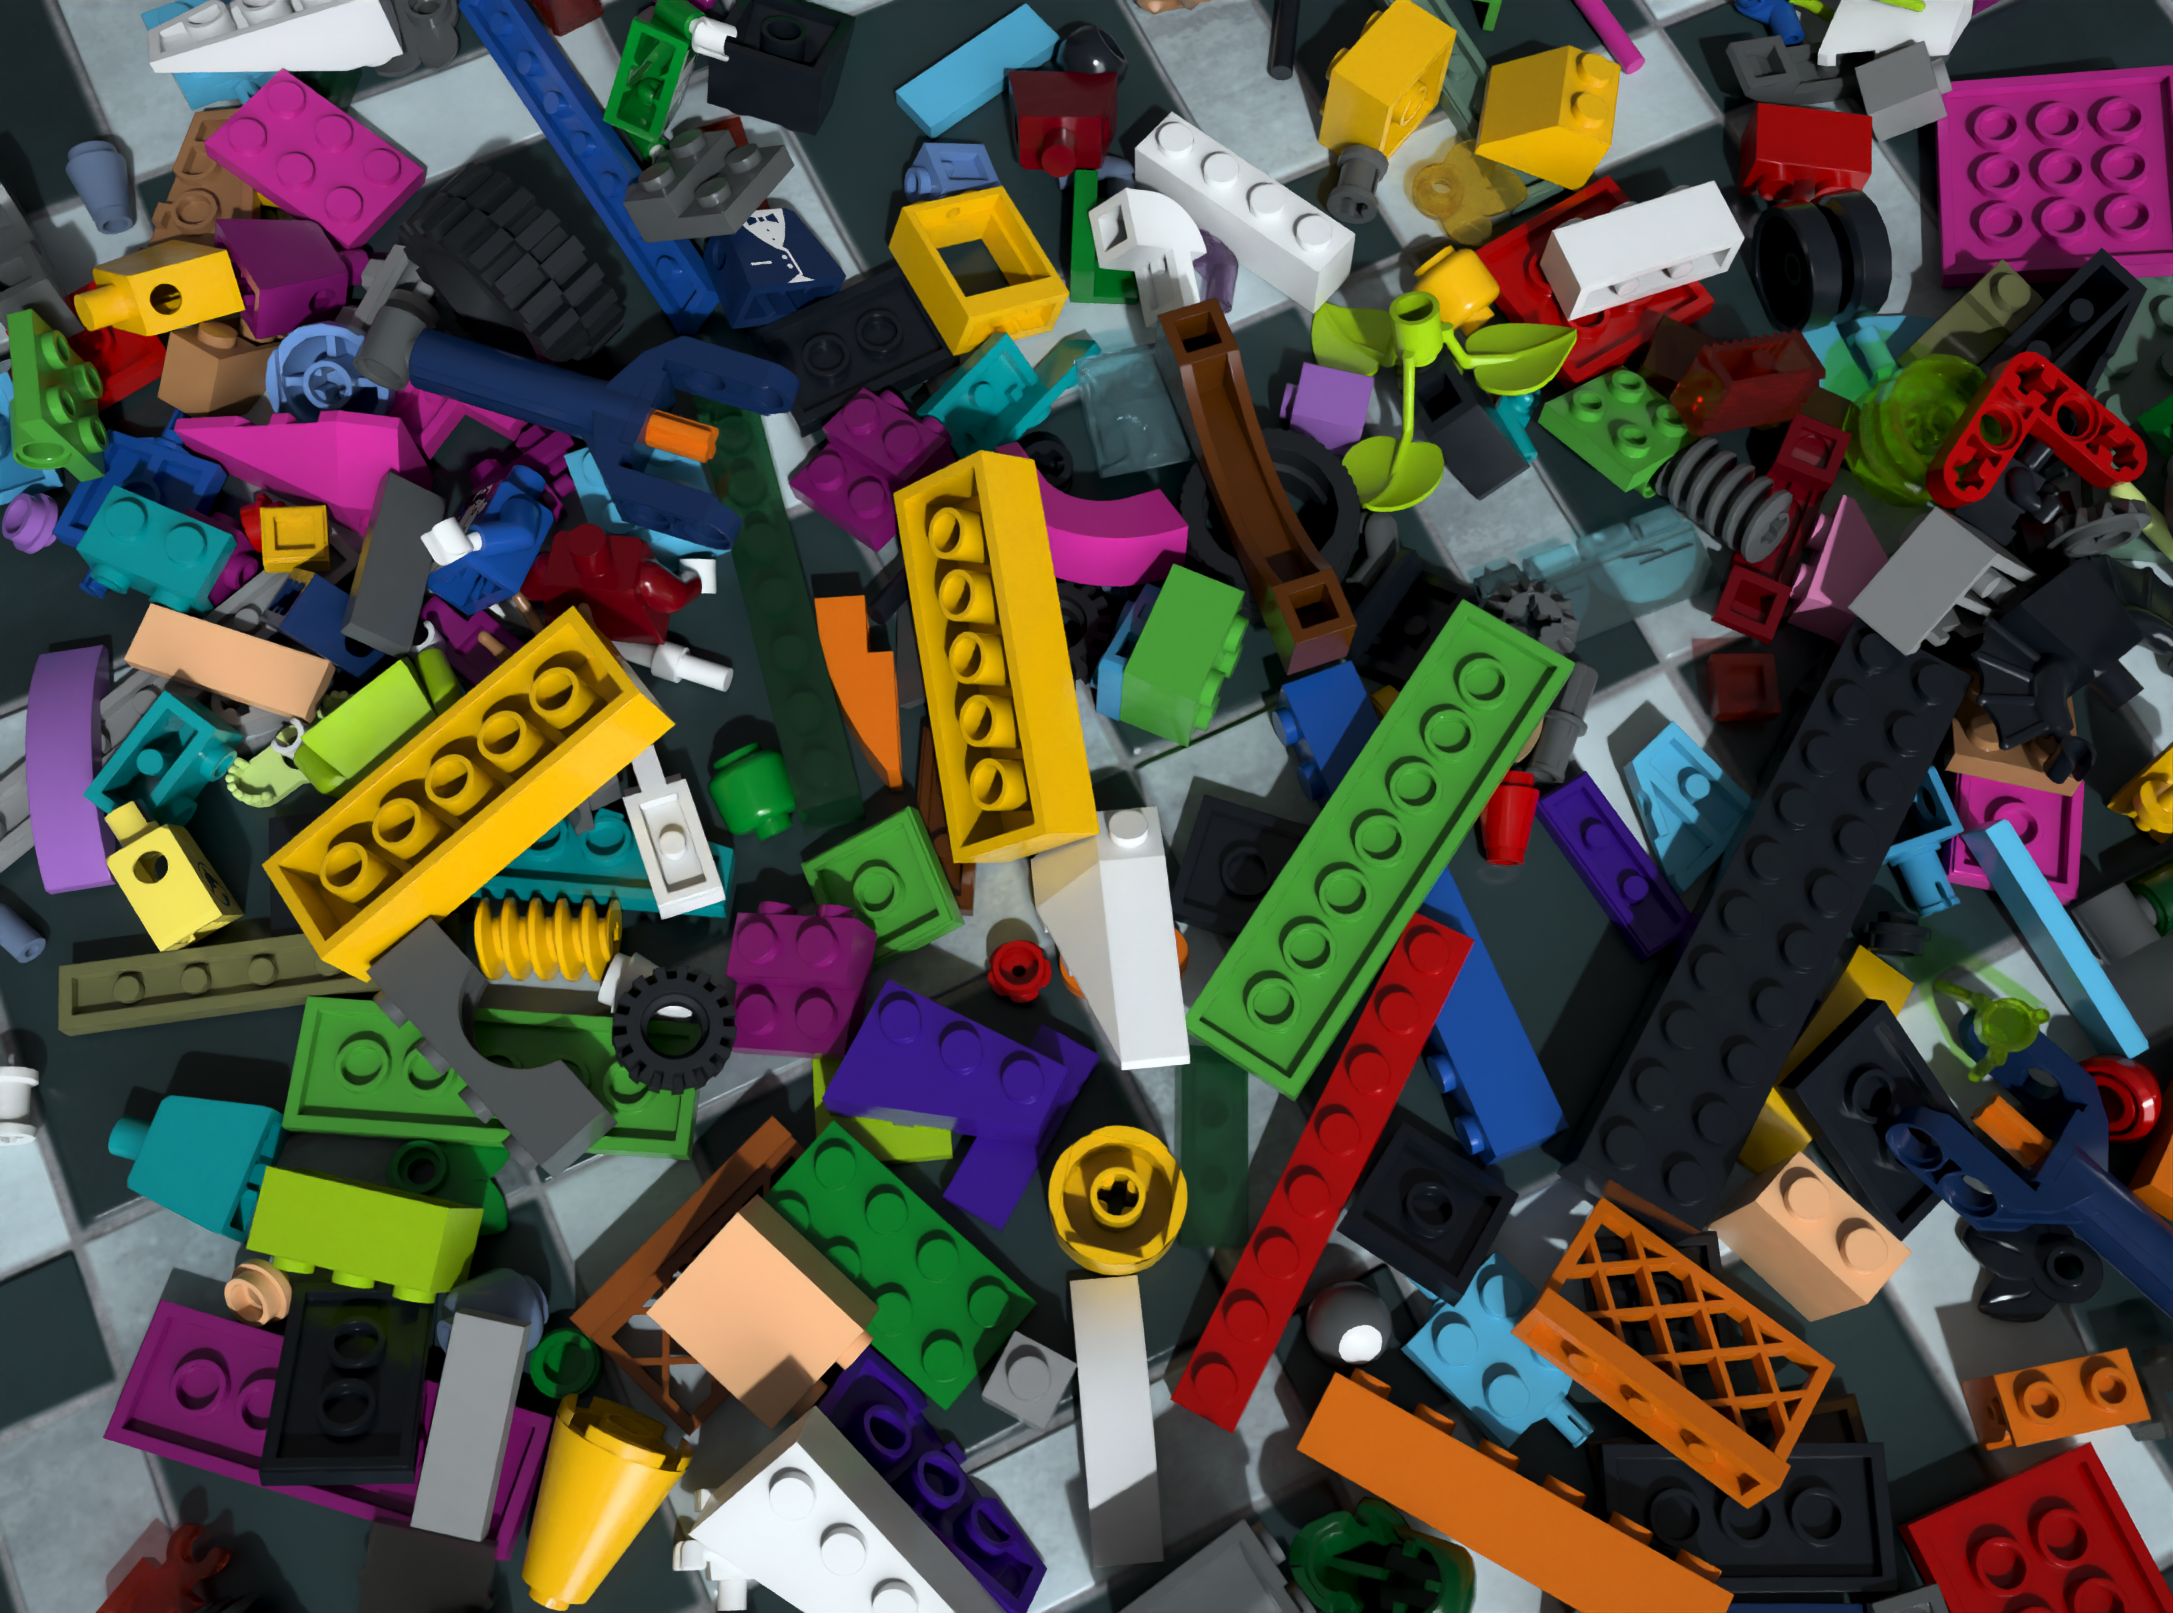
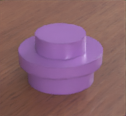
(31, 522)

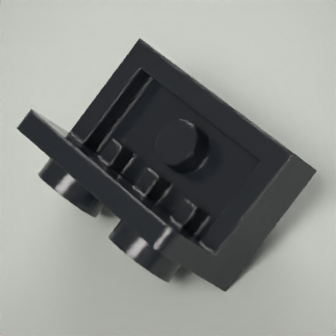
(1402, 619)

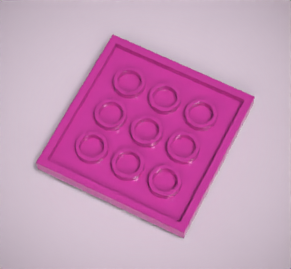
(2056, 173)

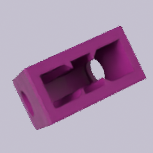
(287, 272)

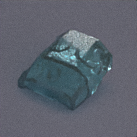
(1130, 412)

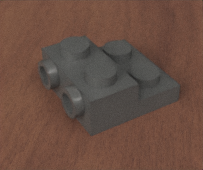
(704, 186)

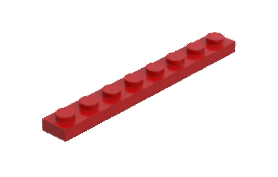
(1322, 1173)

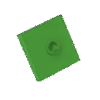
(891, 883)

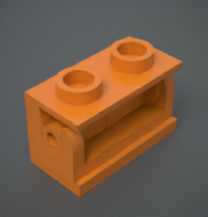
(2055, 1400)

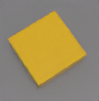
(295, 538)

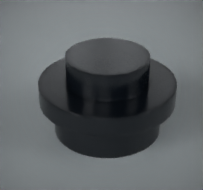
(1896, 934)

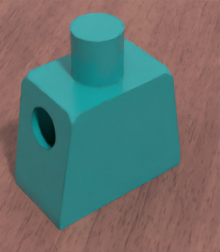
(202, 1159)

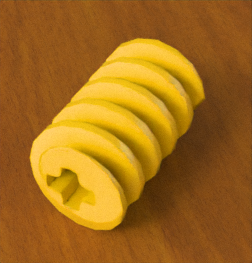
(546, 941)

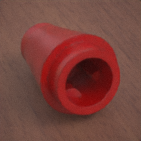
(1509, 819)

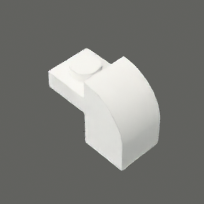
(1156, 241)

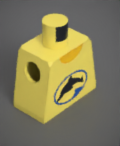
(188, 899)

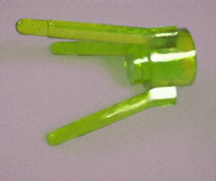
(1999, 1024)

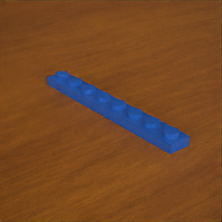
(590, 153)

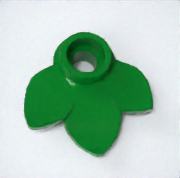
(459, 1176)

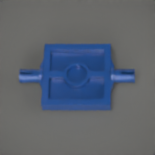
(149, 468)

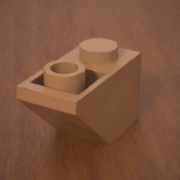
(216, 368)

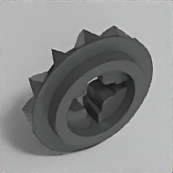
(2097, 528)
(1548, 606)

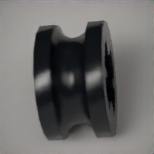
(1050, 453)

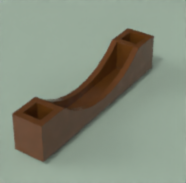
(1282, 565)

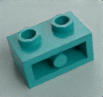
(167, 760)

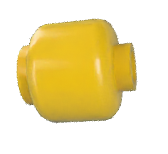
(1461, 287)

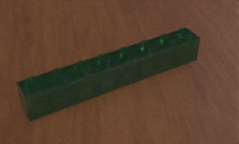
(782, 622)

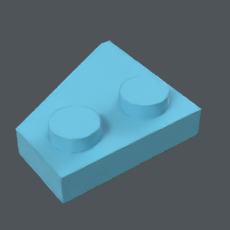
(1684, 804)

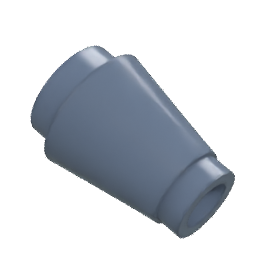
(102, 184)

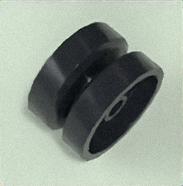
(1821, 261)

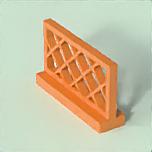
(1657, 1398)

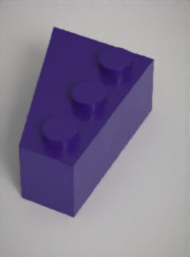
(944, 1072)

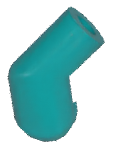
(1516, 414)

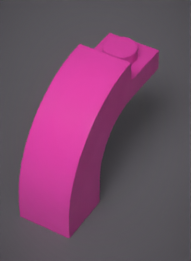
(1110, 540)

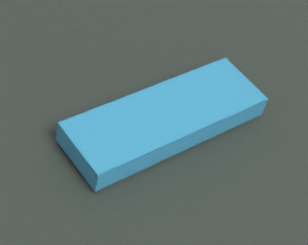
(977, 71)

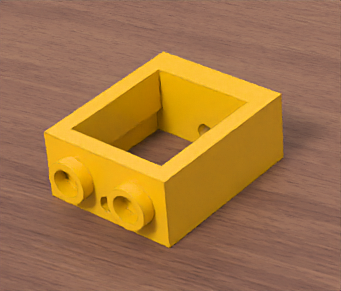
(964, 322)

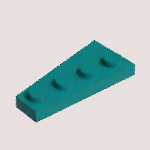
(594, 866)

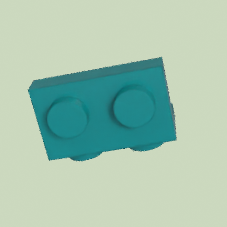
(155, 552)

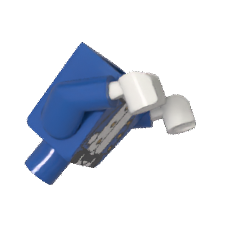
(490, 543)

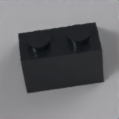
(781, 62)

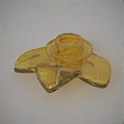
(1476, 193)

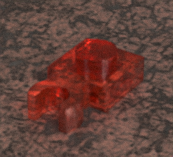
(167, 1586)

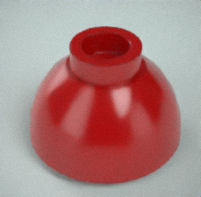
(2128, 1095)

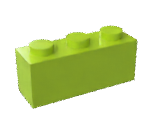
(364, 1232)

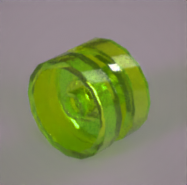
(1905, 422)

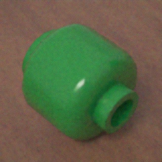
(753, 792)

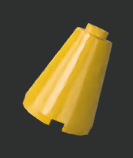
(595, 1496)

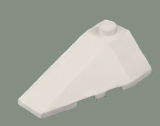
(276, 36)

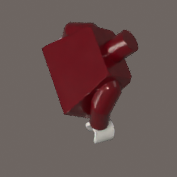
(619, 581)

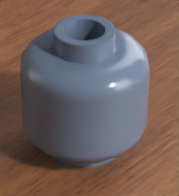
(500, 1293)

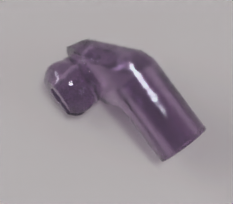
(1219, 269)

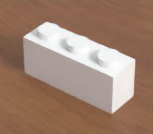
(1640, 249)

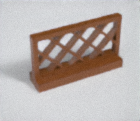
(671, 1249)

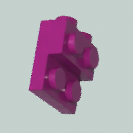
(868, 458)
(799, 980)

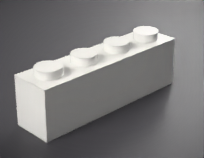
(1248, 211)

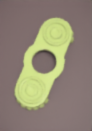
(266, 776)

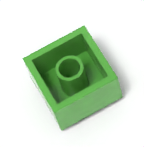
(1183, 656)

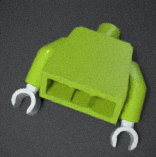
(375, 720)

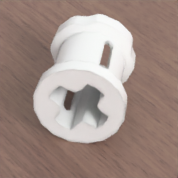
(15, 1105)

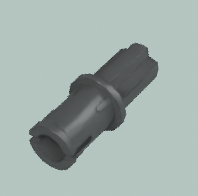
(1563, 726)

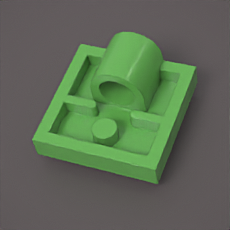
(53, 402)
(1619, 428)

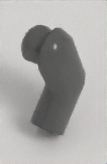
(1382, 545)

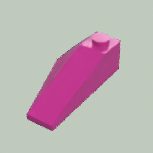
(315, 462)

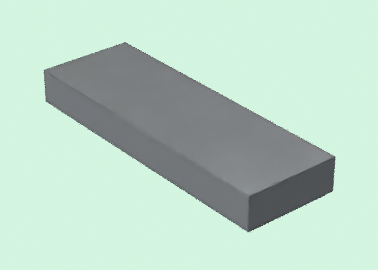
(471, 1424)

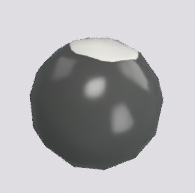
(1348, 1324)

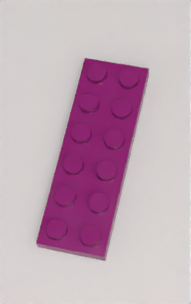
(206, 1401)

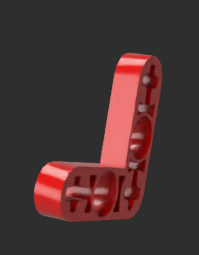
(2032, 414)

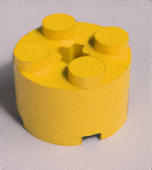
(1152, 1182)

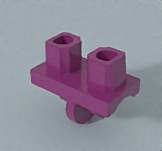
(545, 455)

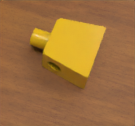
(161, 289)

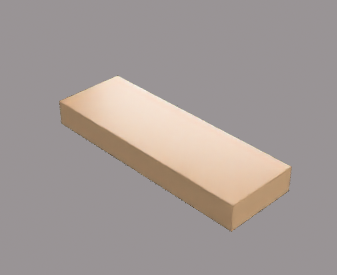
(230, 663)

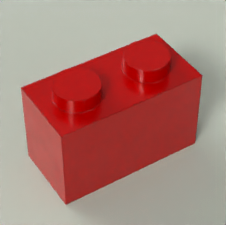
(1803, 152)

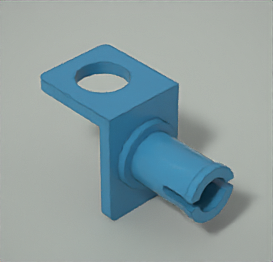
(1918, 856)

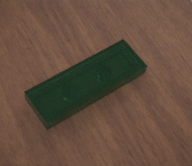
(1214, 1151)

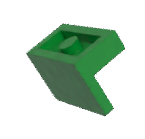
(1089, 281)

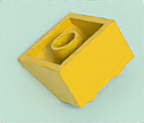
(1550, 114)

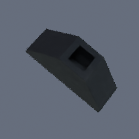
(1464, 424)

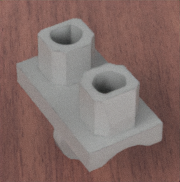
(391, 284)

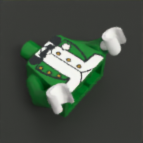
(658, 69)

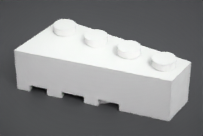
(833, 1532)

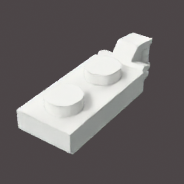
(671, 839)

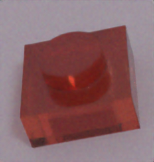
(1743, 687)

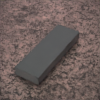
(392, 567)

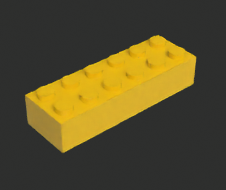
(995, 660)
(467, 794)

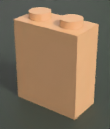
(1808, 1238)
(766, 1314)

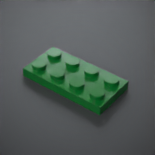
(936, 1293)

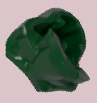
(1380, 1565)

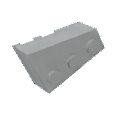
(1941, 583)

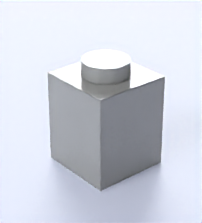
(1903, 90)
(1029, 1382)

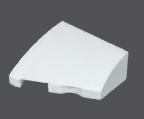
(1887, 28)

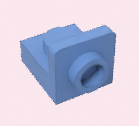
(948, 171)

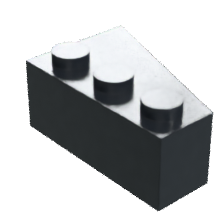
(2077, 329)

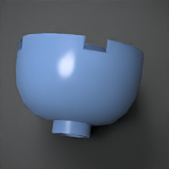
(317, 374)

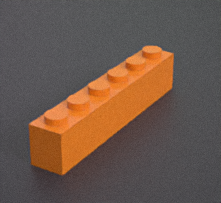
(1496, 1511)

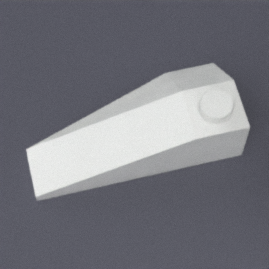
(1116, 934)

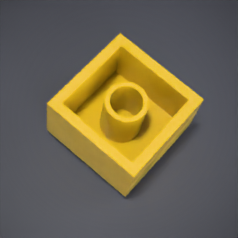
(1386, 80)

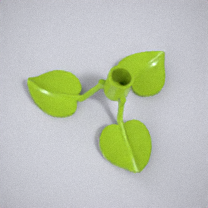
(1506, 361)

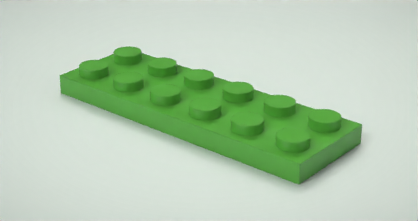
(369, 1080)

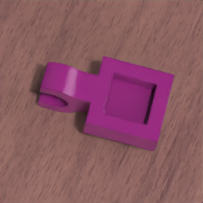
(463, 650)

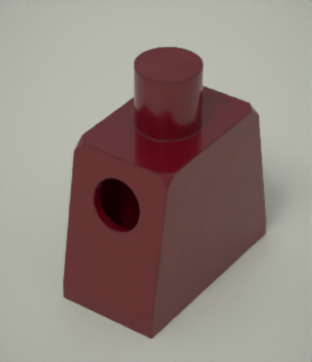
(1062, 119)

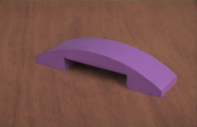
(62, 762)

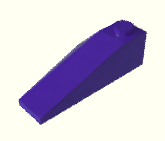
(886, 1425)

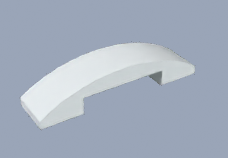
(1116, 1422)

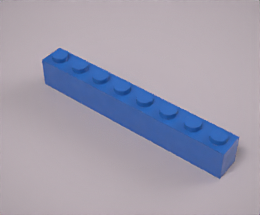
(1478, 1038)

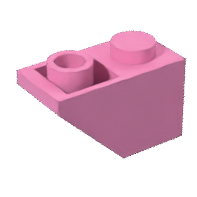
(1838, 570)

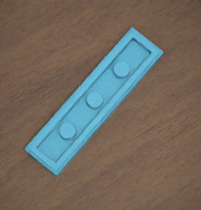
(2055, 939)

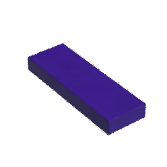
(1613, 866)
(1000, 1170)

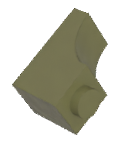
(1979, 318)

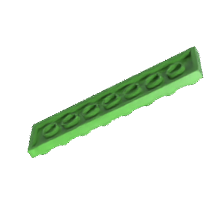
(1377, 849)

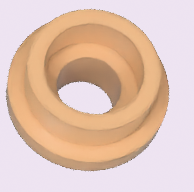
(258, 1293)

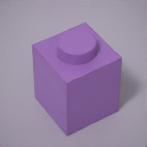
(1328, 406)

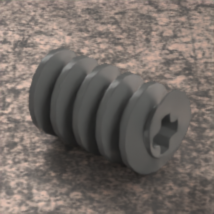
(1727, 498)

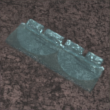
(1616, 576)

